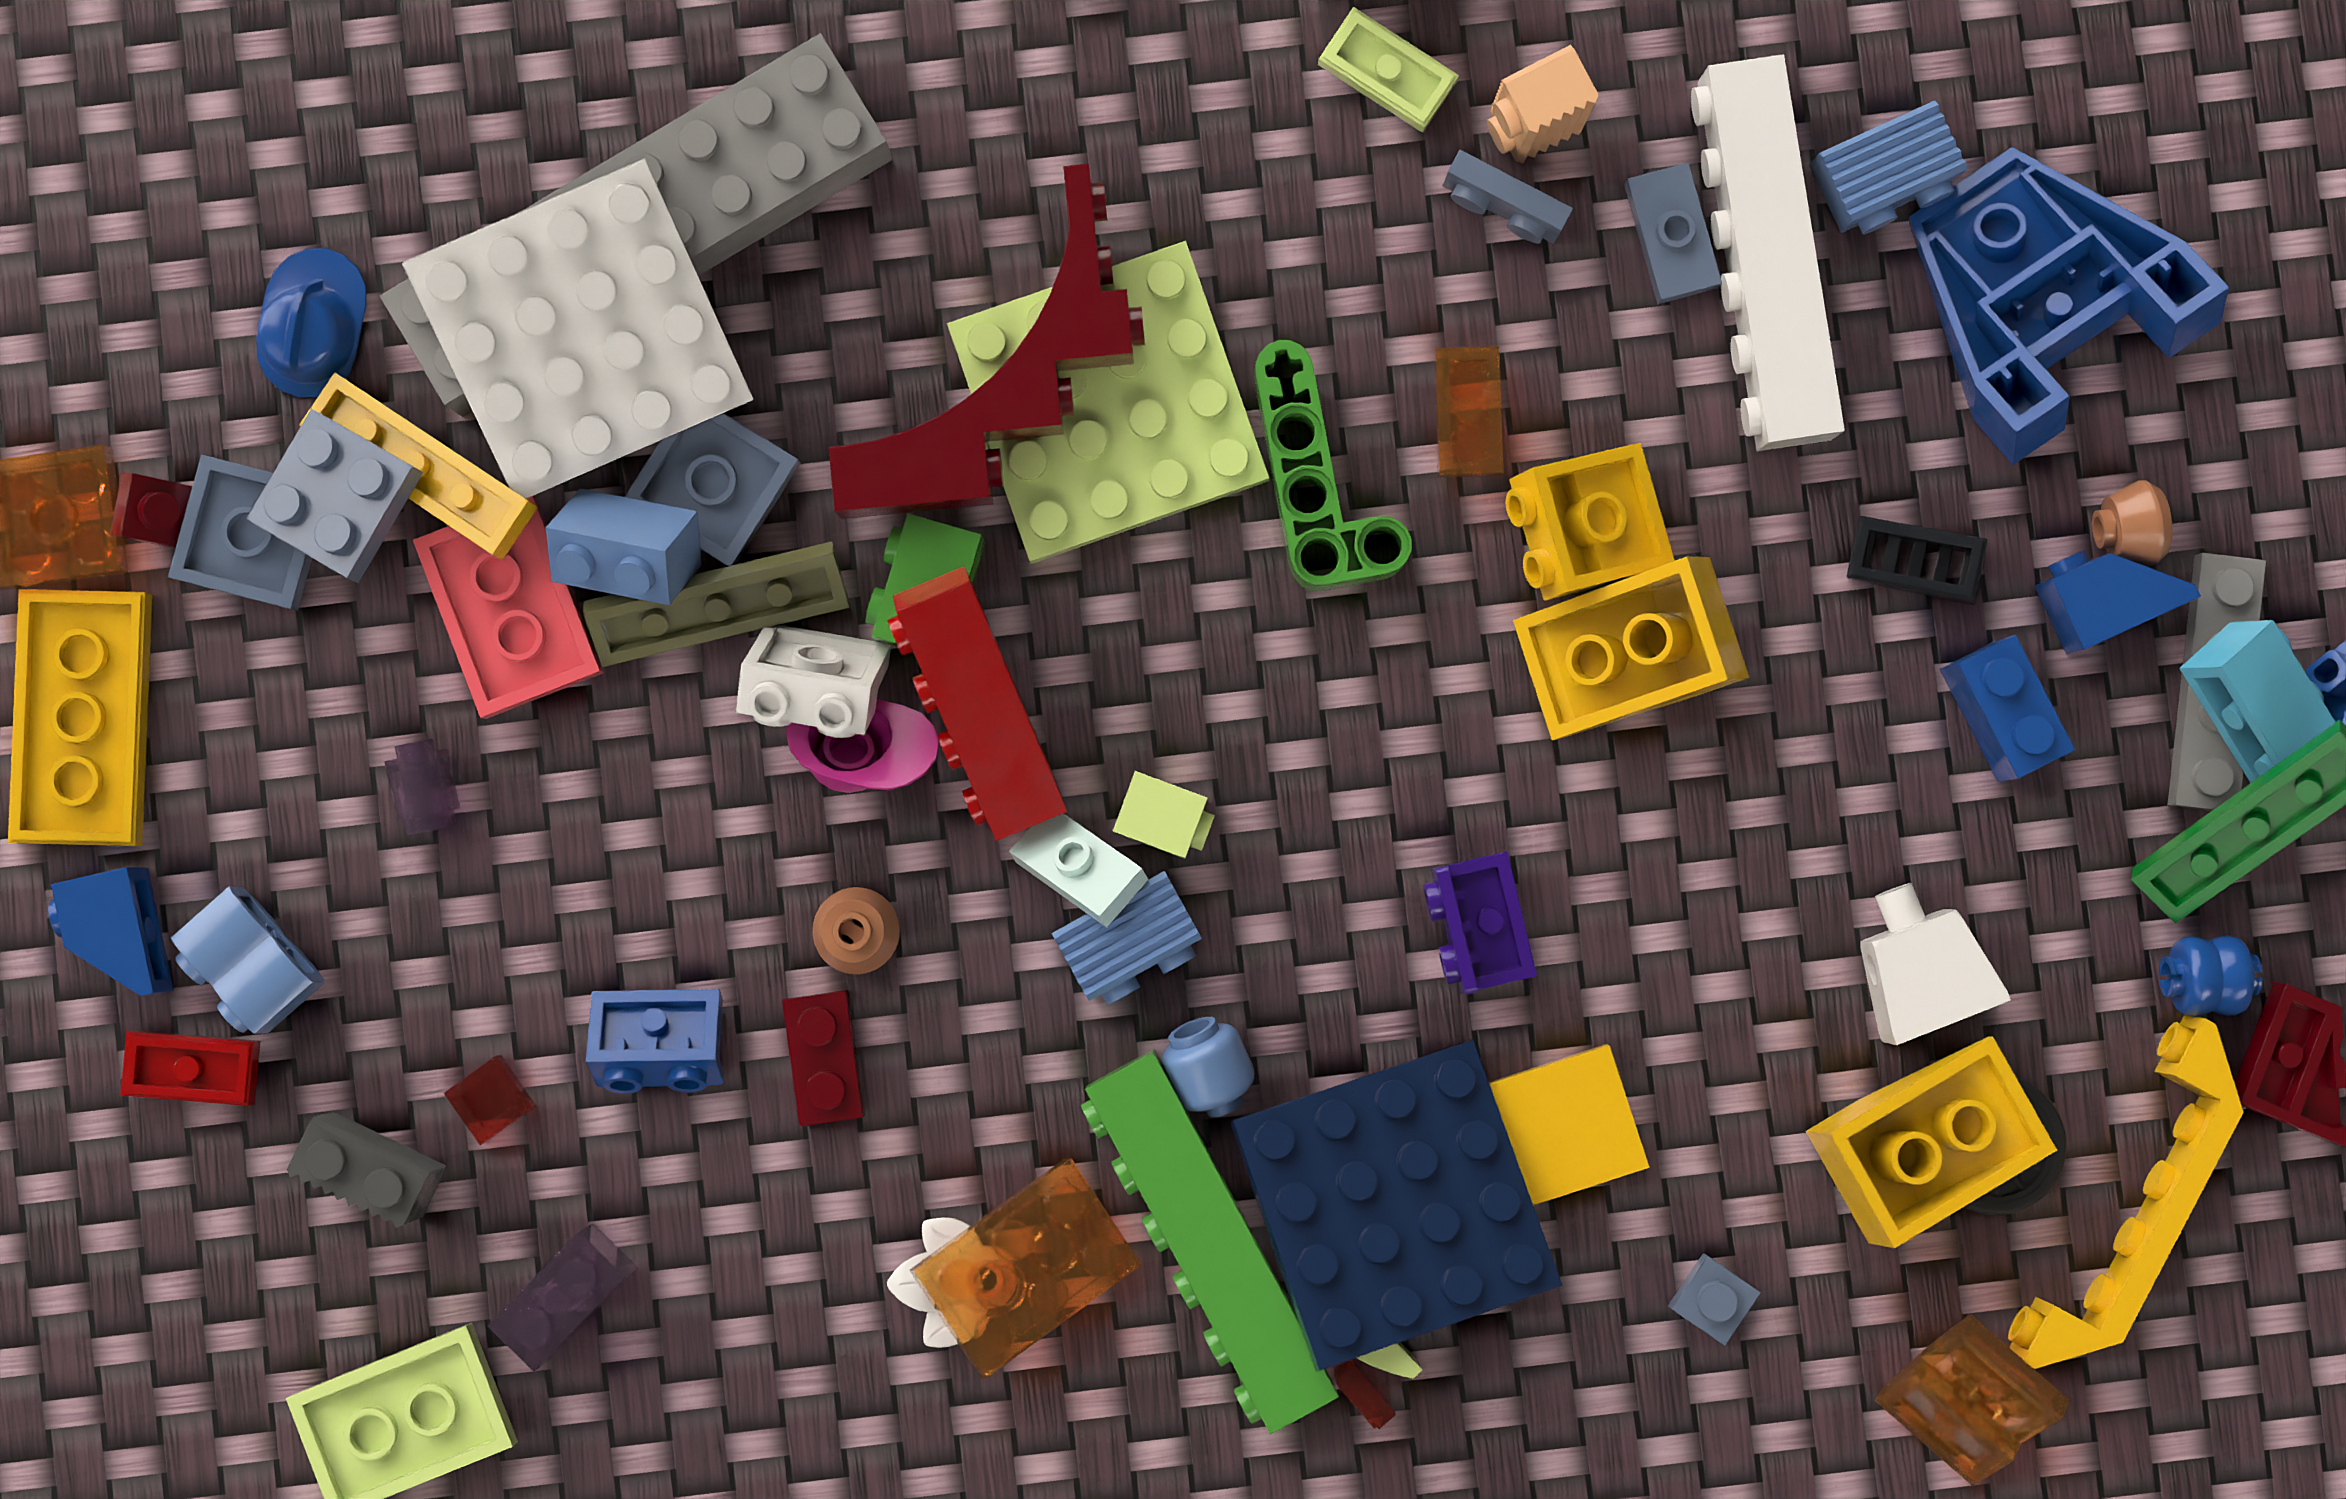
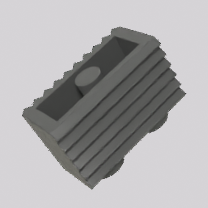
(366, 1169)

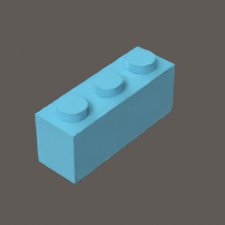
(2257, 694)

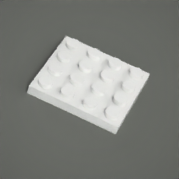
(579, 330)

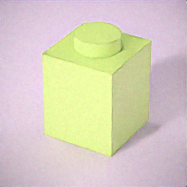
(1163, 816)

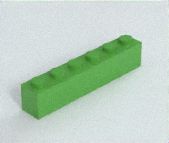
(1210, 1241)

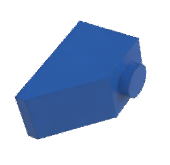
(2106, 597)
(114, 927)

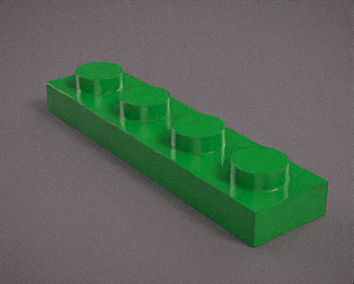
(2248, 827)

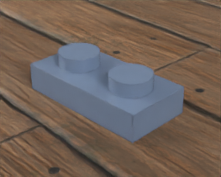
(1484, 187)

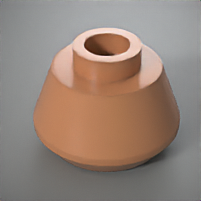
(2135, 524)
(871, 944)

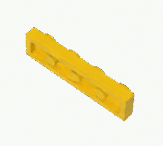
(449, 483)

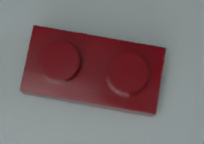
(823, 1058)

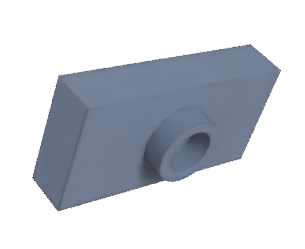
(1673, 233)

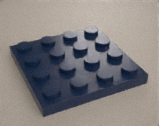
(1395, 1205)

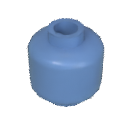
(1208, 1066)

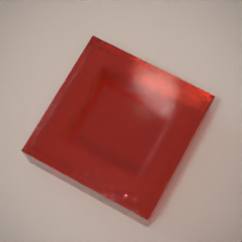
(490, 1099)
(1363, 1393)

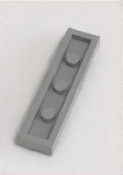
(2202, 764)

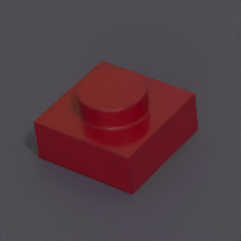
(150, 509)

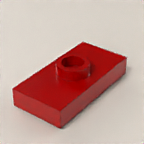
(190, 1068)

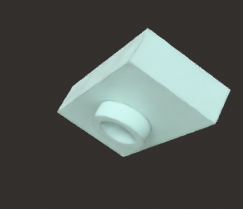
(1079, 867)

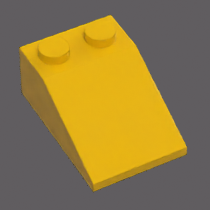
(1631, 647)
(1931, 1143)

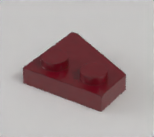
(2296, 1064)

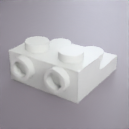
(812, 680)

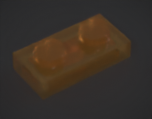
(1468, 411)

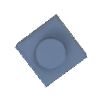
(1714, 1299)

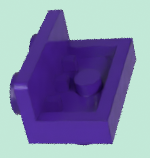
(1480, 922)

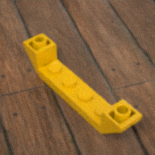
(2196, 1061)

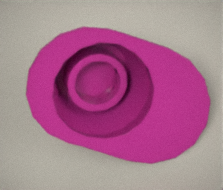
(890, 755)

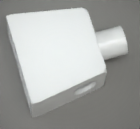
(1925, 969)

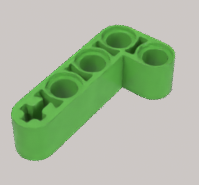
(1315, 466)

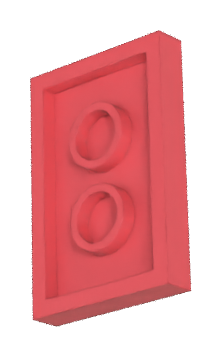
(507, 618)

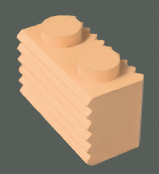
(1542, 105)

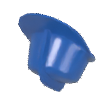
(310, 321)

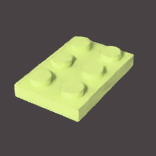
(403, 1418)

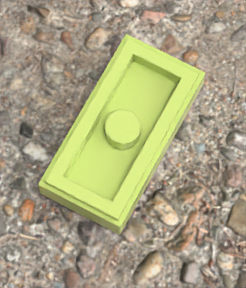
(1388, 69)

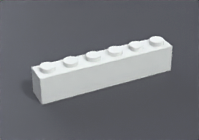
(1768, 253)

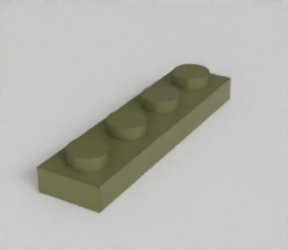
(719, 605)

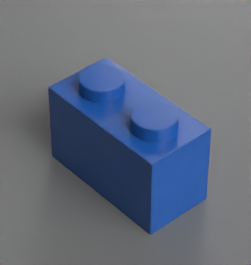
(2007, 709)

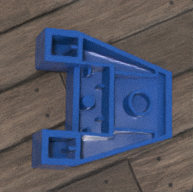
(2036, 270)

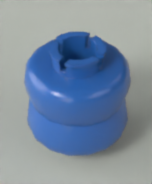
(2210, 975)

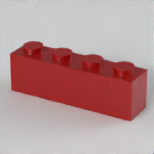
(978, 703)

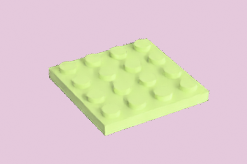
(1141, 433)

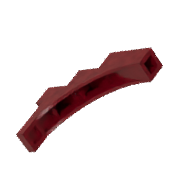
(948, 457)

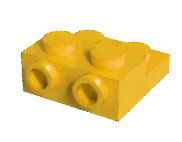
(1588, 521)

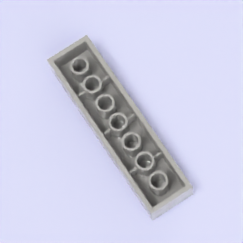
(723, 172)

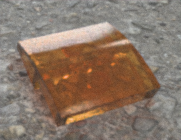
(1972, 1400)

